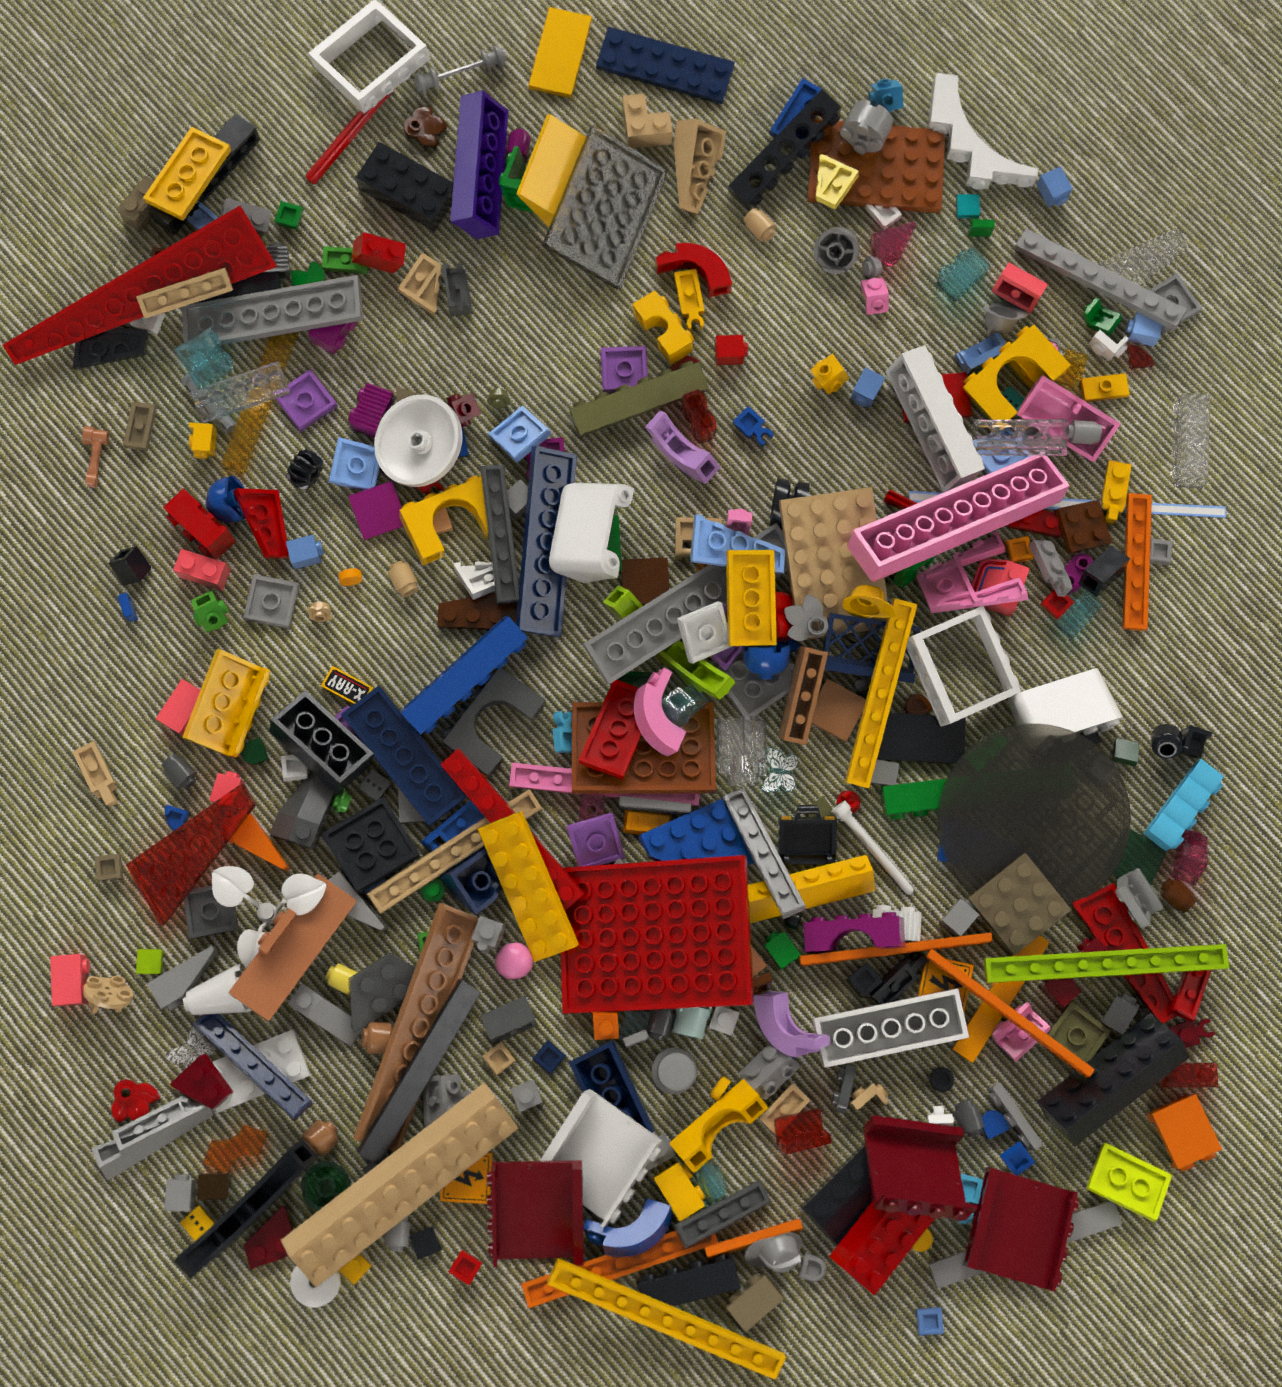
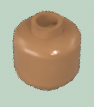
(376, 1037)
(321, 1137)

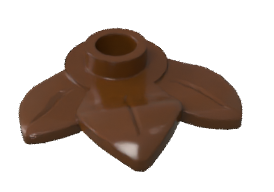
(427, 126)

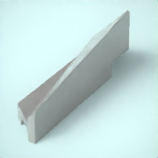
(148, 1134)

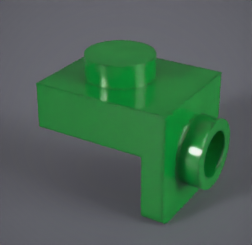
(1101, 318)

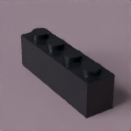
(691, 1283)

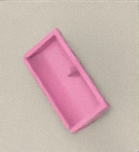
(1053, 402)

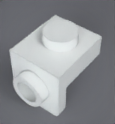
(1104, 346)

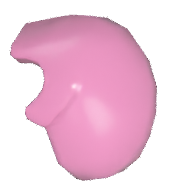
(513, 961)

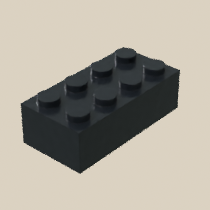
(406, 186)
(321, 742)

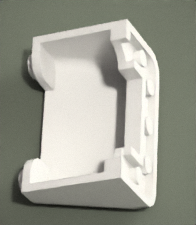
(584, 531)

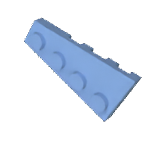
(713, 539)

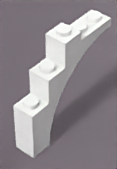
(964, 144)

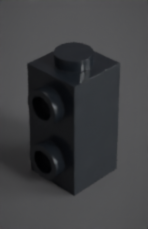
(1104, 571)

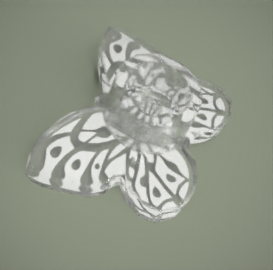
(191, 1050)

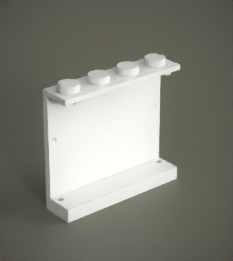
(611, 1151)

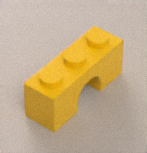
(655, 311)

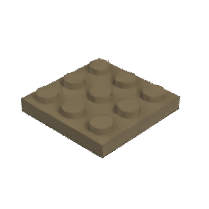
(1019, 903)

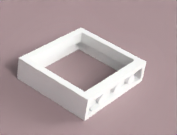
(350, 33)
(930, 677)

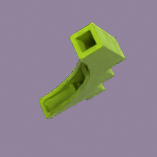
(699, 674)

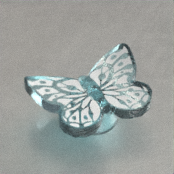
(780, 771)

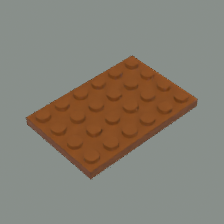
(900, 175)
(650, 772)

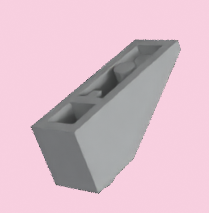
(360, 911)
(172, 985)
(324, 1013)

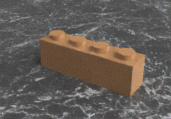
(802, 695)

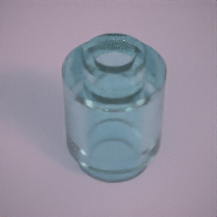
(712, 1181)

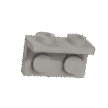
(440, 1095)

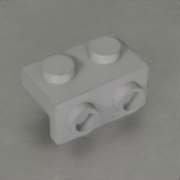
(1138, 896)
(769, 1071)

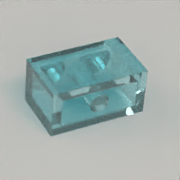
(962, 274)

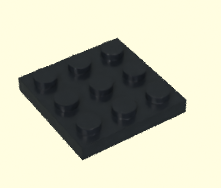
(370, 845)

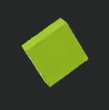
(149, 961)

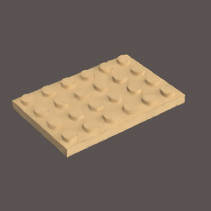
(818, 554)

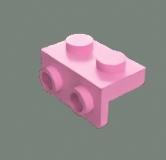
(1013, 1039)

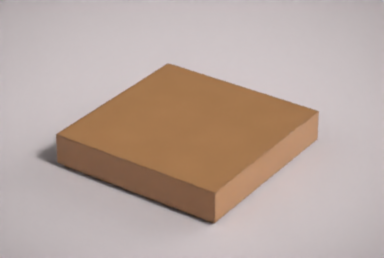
(837, 710)

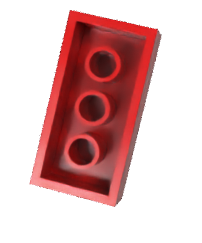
(878, 1245)

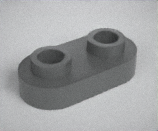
(841, 1097)

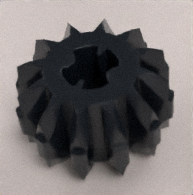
(304, 469)

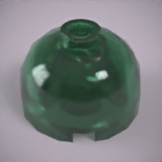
(324, 1183)

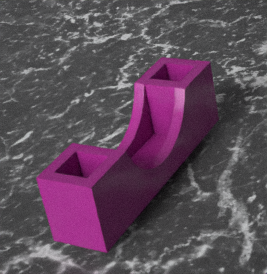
(823, 935)

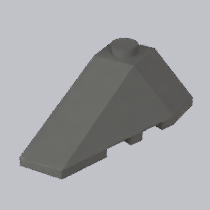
(304, 813)

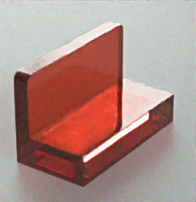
(800, 1131)

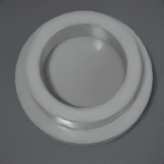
(872, 267)

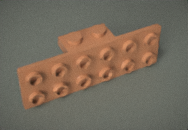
(290, 951)

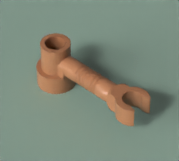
(96, 439)

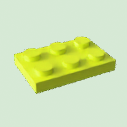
(1129, 1182)

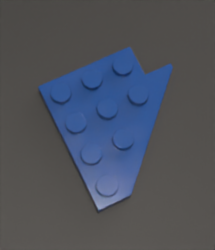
(696, 835)

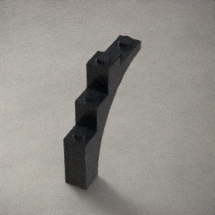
(247, 1209)

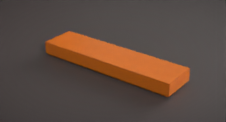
(742, 1242)

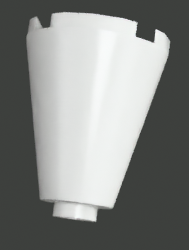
(214, 995)

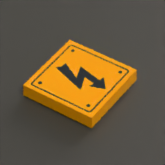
(935, 980)
(471, 1184)

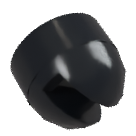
(793, 921)

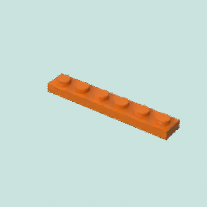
(1137, 570)

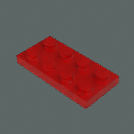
(613, 733)

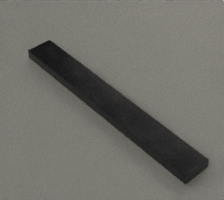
(418, 1072)

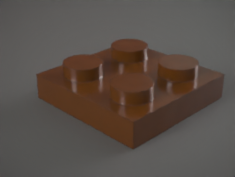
(1083, 526)

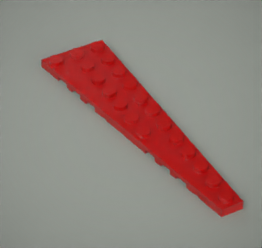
(223, 243)

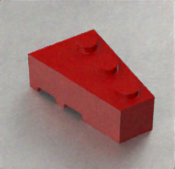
(198, 525)

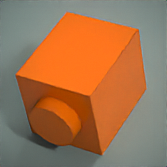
(605, 1025)

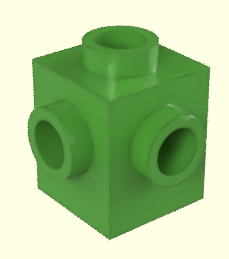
(209, 611)

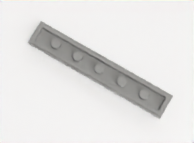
(764, 853)

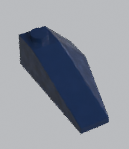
(473, 881)

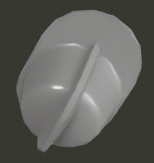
(1003, 317)
(777, 1252)

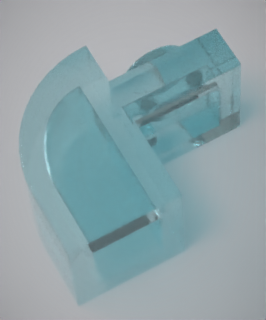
(683, 704)

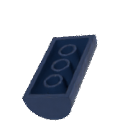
(607, 1076)

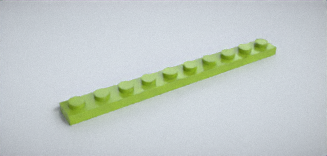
(1106, 963)

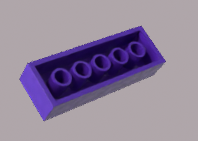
(479, 165)

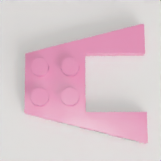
(949, 589)

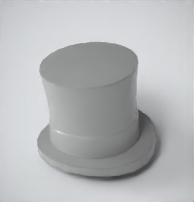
(674, 1070)

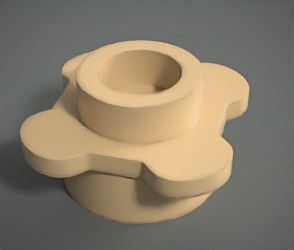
(319, 612)

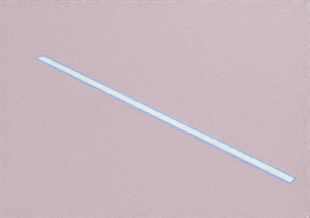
(1157, 508)

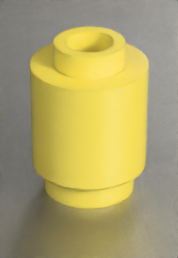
(339, 976)

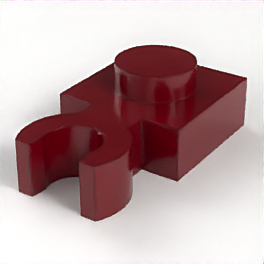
(1190, 1033)

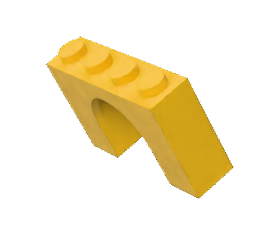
(1030, 347)
(419, 516)

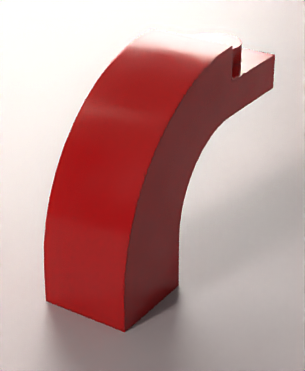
(702, 259)

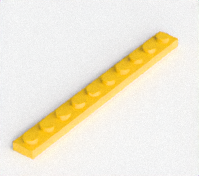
(666, 1319)

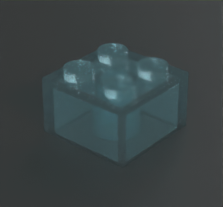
(204, 358)

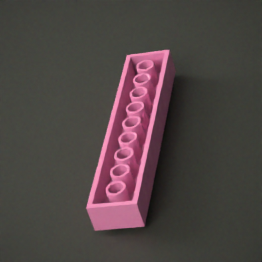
(956, 516)

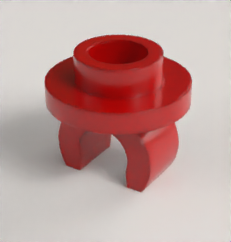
(851, 798)

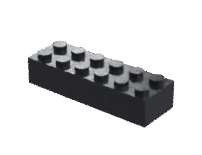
(1120, 1076)

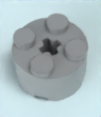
(867, 127)

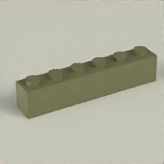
(637, 399)

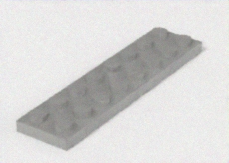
(276, 311)

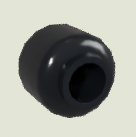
(1166, 741)

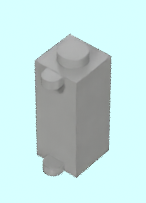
(488, 934)

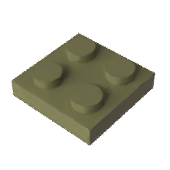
(1078, 1032)

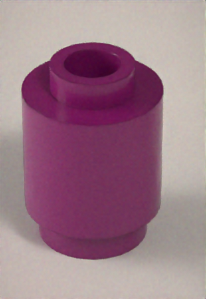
(521, 139)

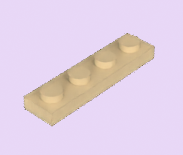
(184, 293)

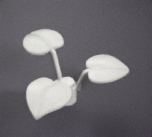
(234, 883)

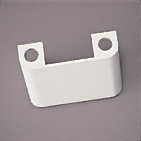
(1073, 703)

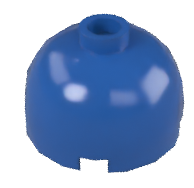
(222, 501)
(766, 659)

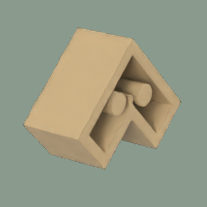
(643, 128)

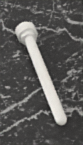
(843, 812)

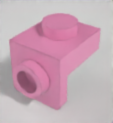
(875, 295)

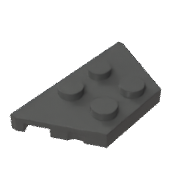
(378, 989)

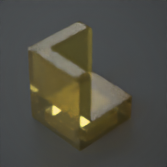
(1074, 374)

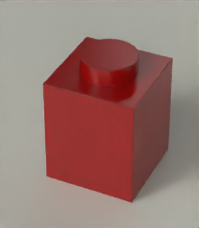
(730, 349)

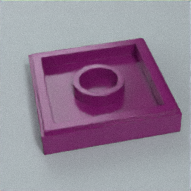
(376, 510)

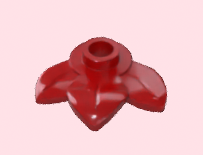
(136, 1103)

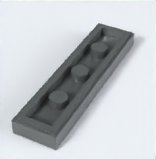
(722, 1214)

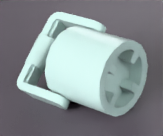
(691, 1021)

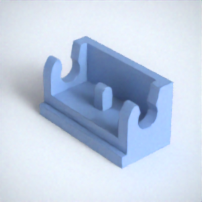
(973, 357)

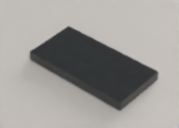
(922, 739)

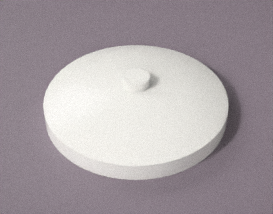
(418, 440)

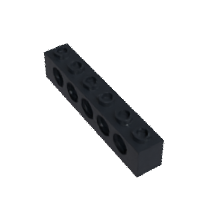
(820, 105)

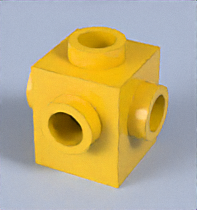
(829, 374)

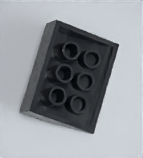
(842, 1197)

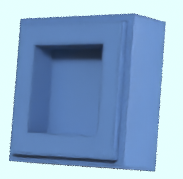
(929, 1321)

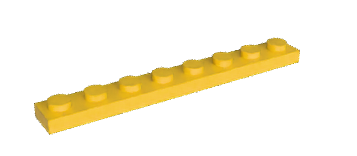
(880, 694)

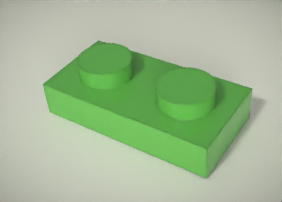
(339, 260)

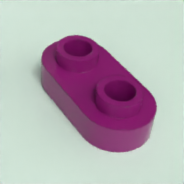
(1075, 571)

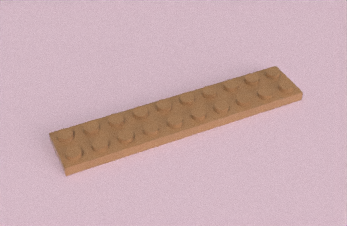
(433, 979)

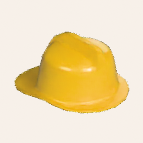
(868, 602)

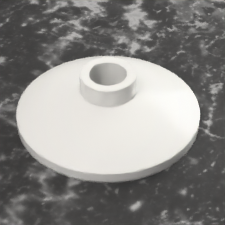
(314, 1296)

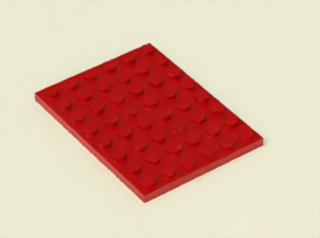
(659, 936)

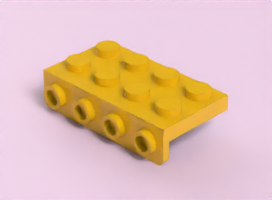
(226, 704)

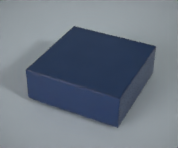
(549, 1057)

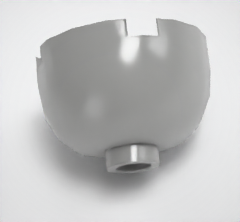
(836, 250)

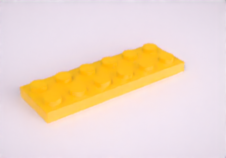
(528, 886)

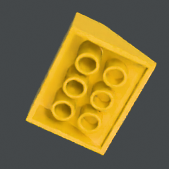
(550, 167)

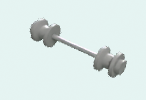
(430, 80)

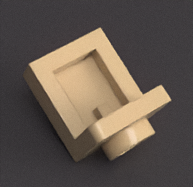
(862, 1096)

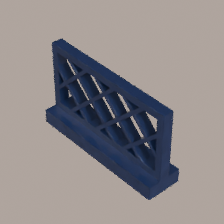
(860, 667)

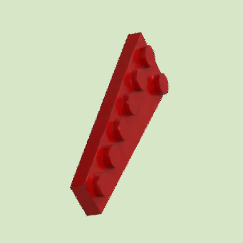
(1112, 925)

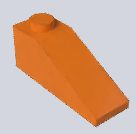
(255, 840)

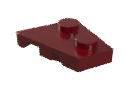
(203, 1083)
(266, 1243)

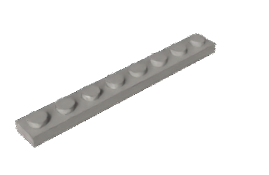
(1100, 279)

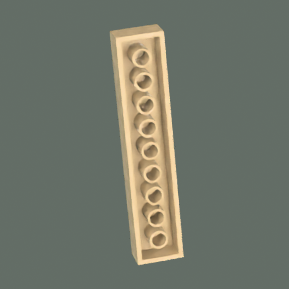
(398, 1185)

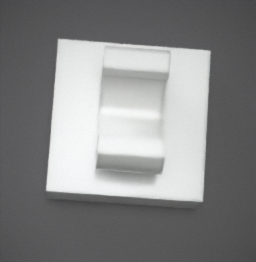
(939, 1117)

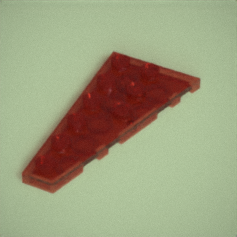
(180, 859)

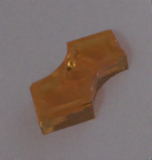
(247, 1142)

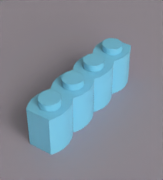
(1183, 805)

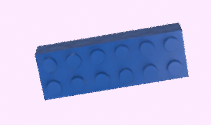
(463, 674)

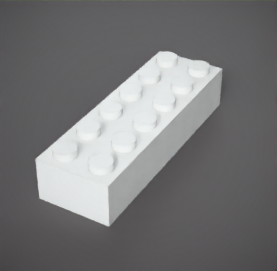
(934, 418)
(892, 1027)

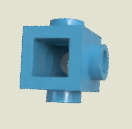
(887, 94)

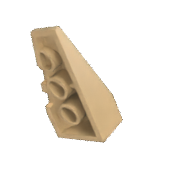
(696, 153)

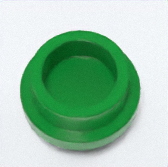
(433, 890)

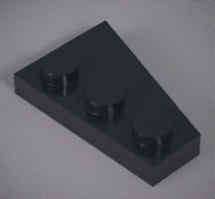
(110, 347)

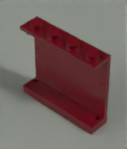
(915, 1168)
(536, 1210)
(1021, 1229)

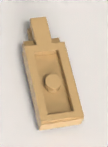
(96, 772)

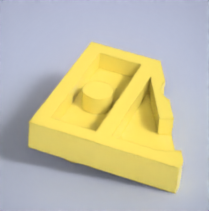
(834, 181)

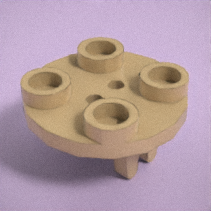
(107, 993)

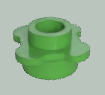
(341, 802)

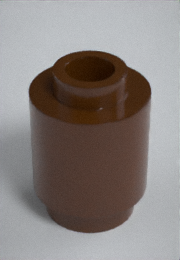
(1177, 895)

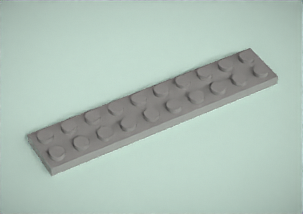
(656, 623)

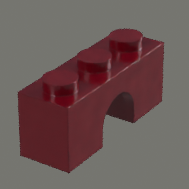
(1065, 990)

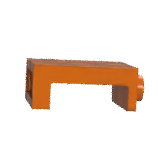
(1185, 1131)

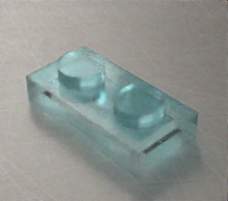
(1078, 614)

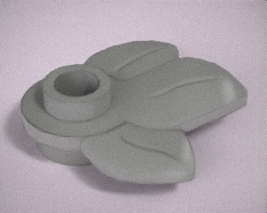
(802, 618)

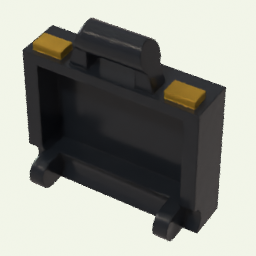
(807, 838)

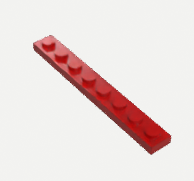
(496, 808)

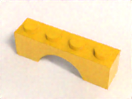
(696, 1141)

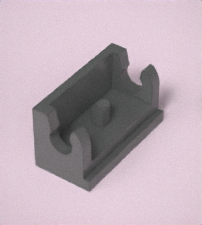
(457, 290)
(509, 1020)

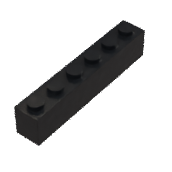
(242, 138)

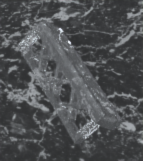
(240, 394)
(1020, 445)

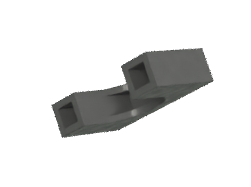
(500, 690)

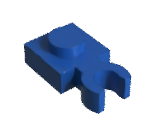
(751, 424)

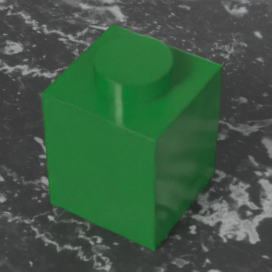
(780, 949)

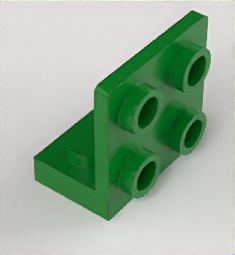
(511, 180)

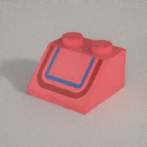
(994, 572)

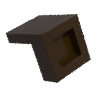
(213, 1185)

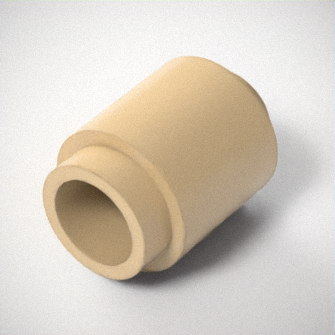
(760, 225)
(403, 578)

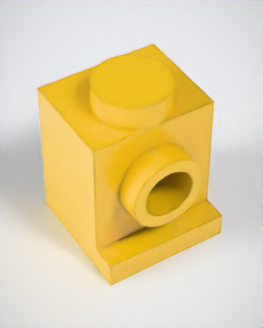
(202, 440)

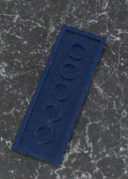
(665, 65)
(404, 755)

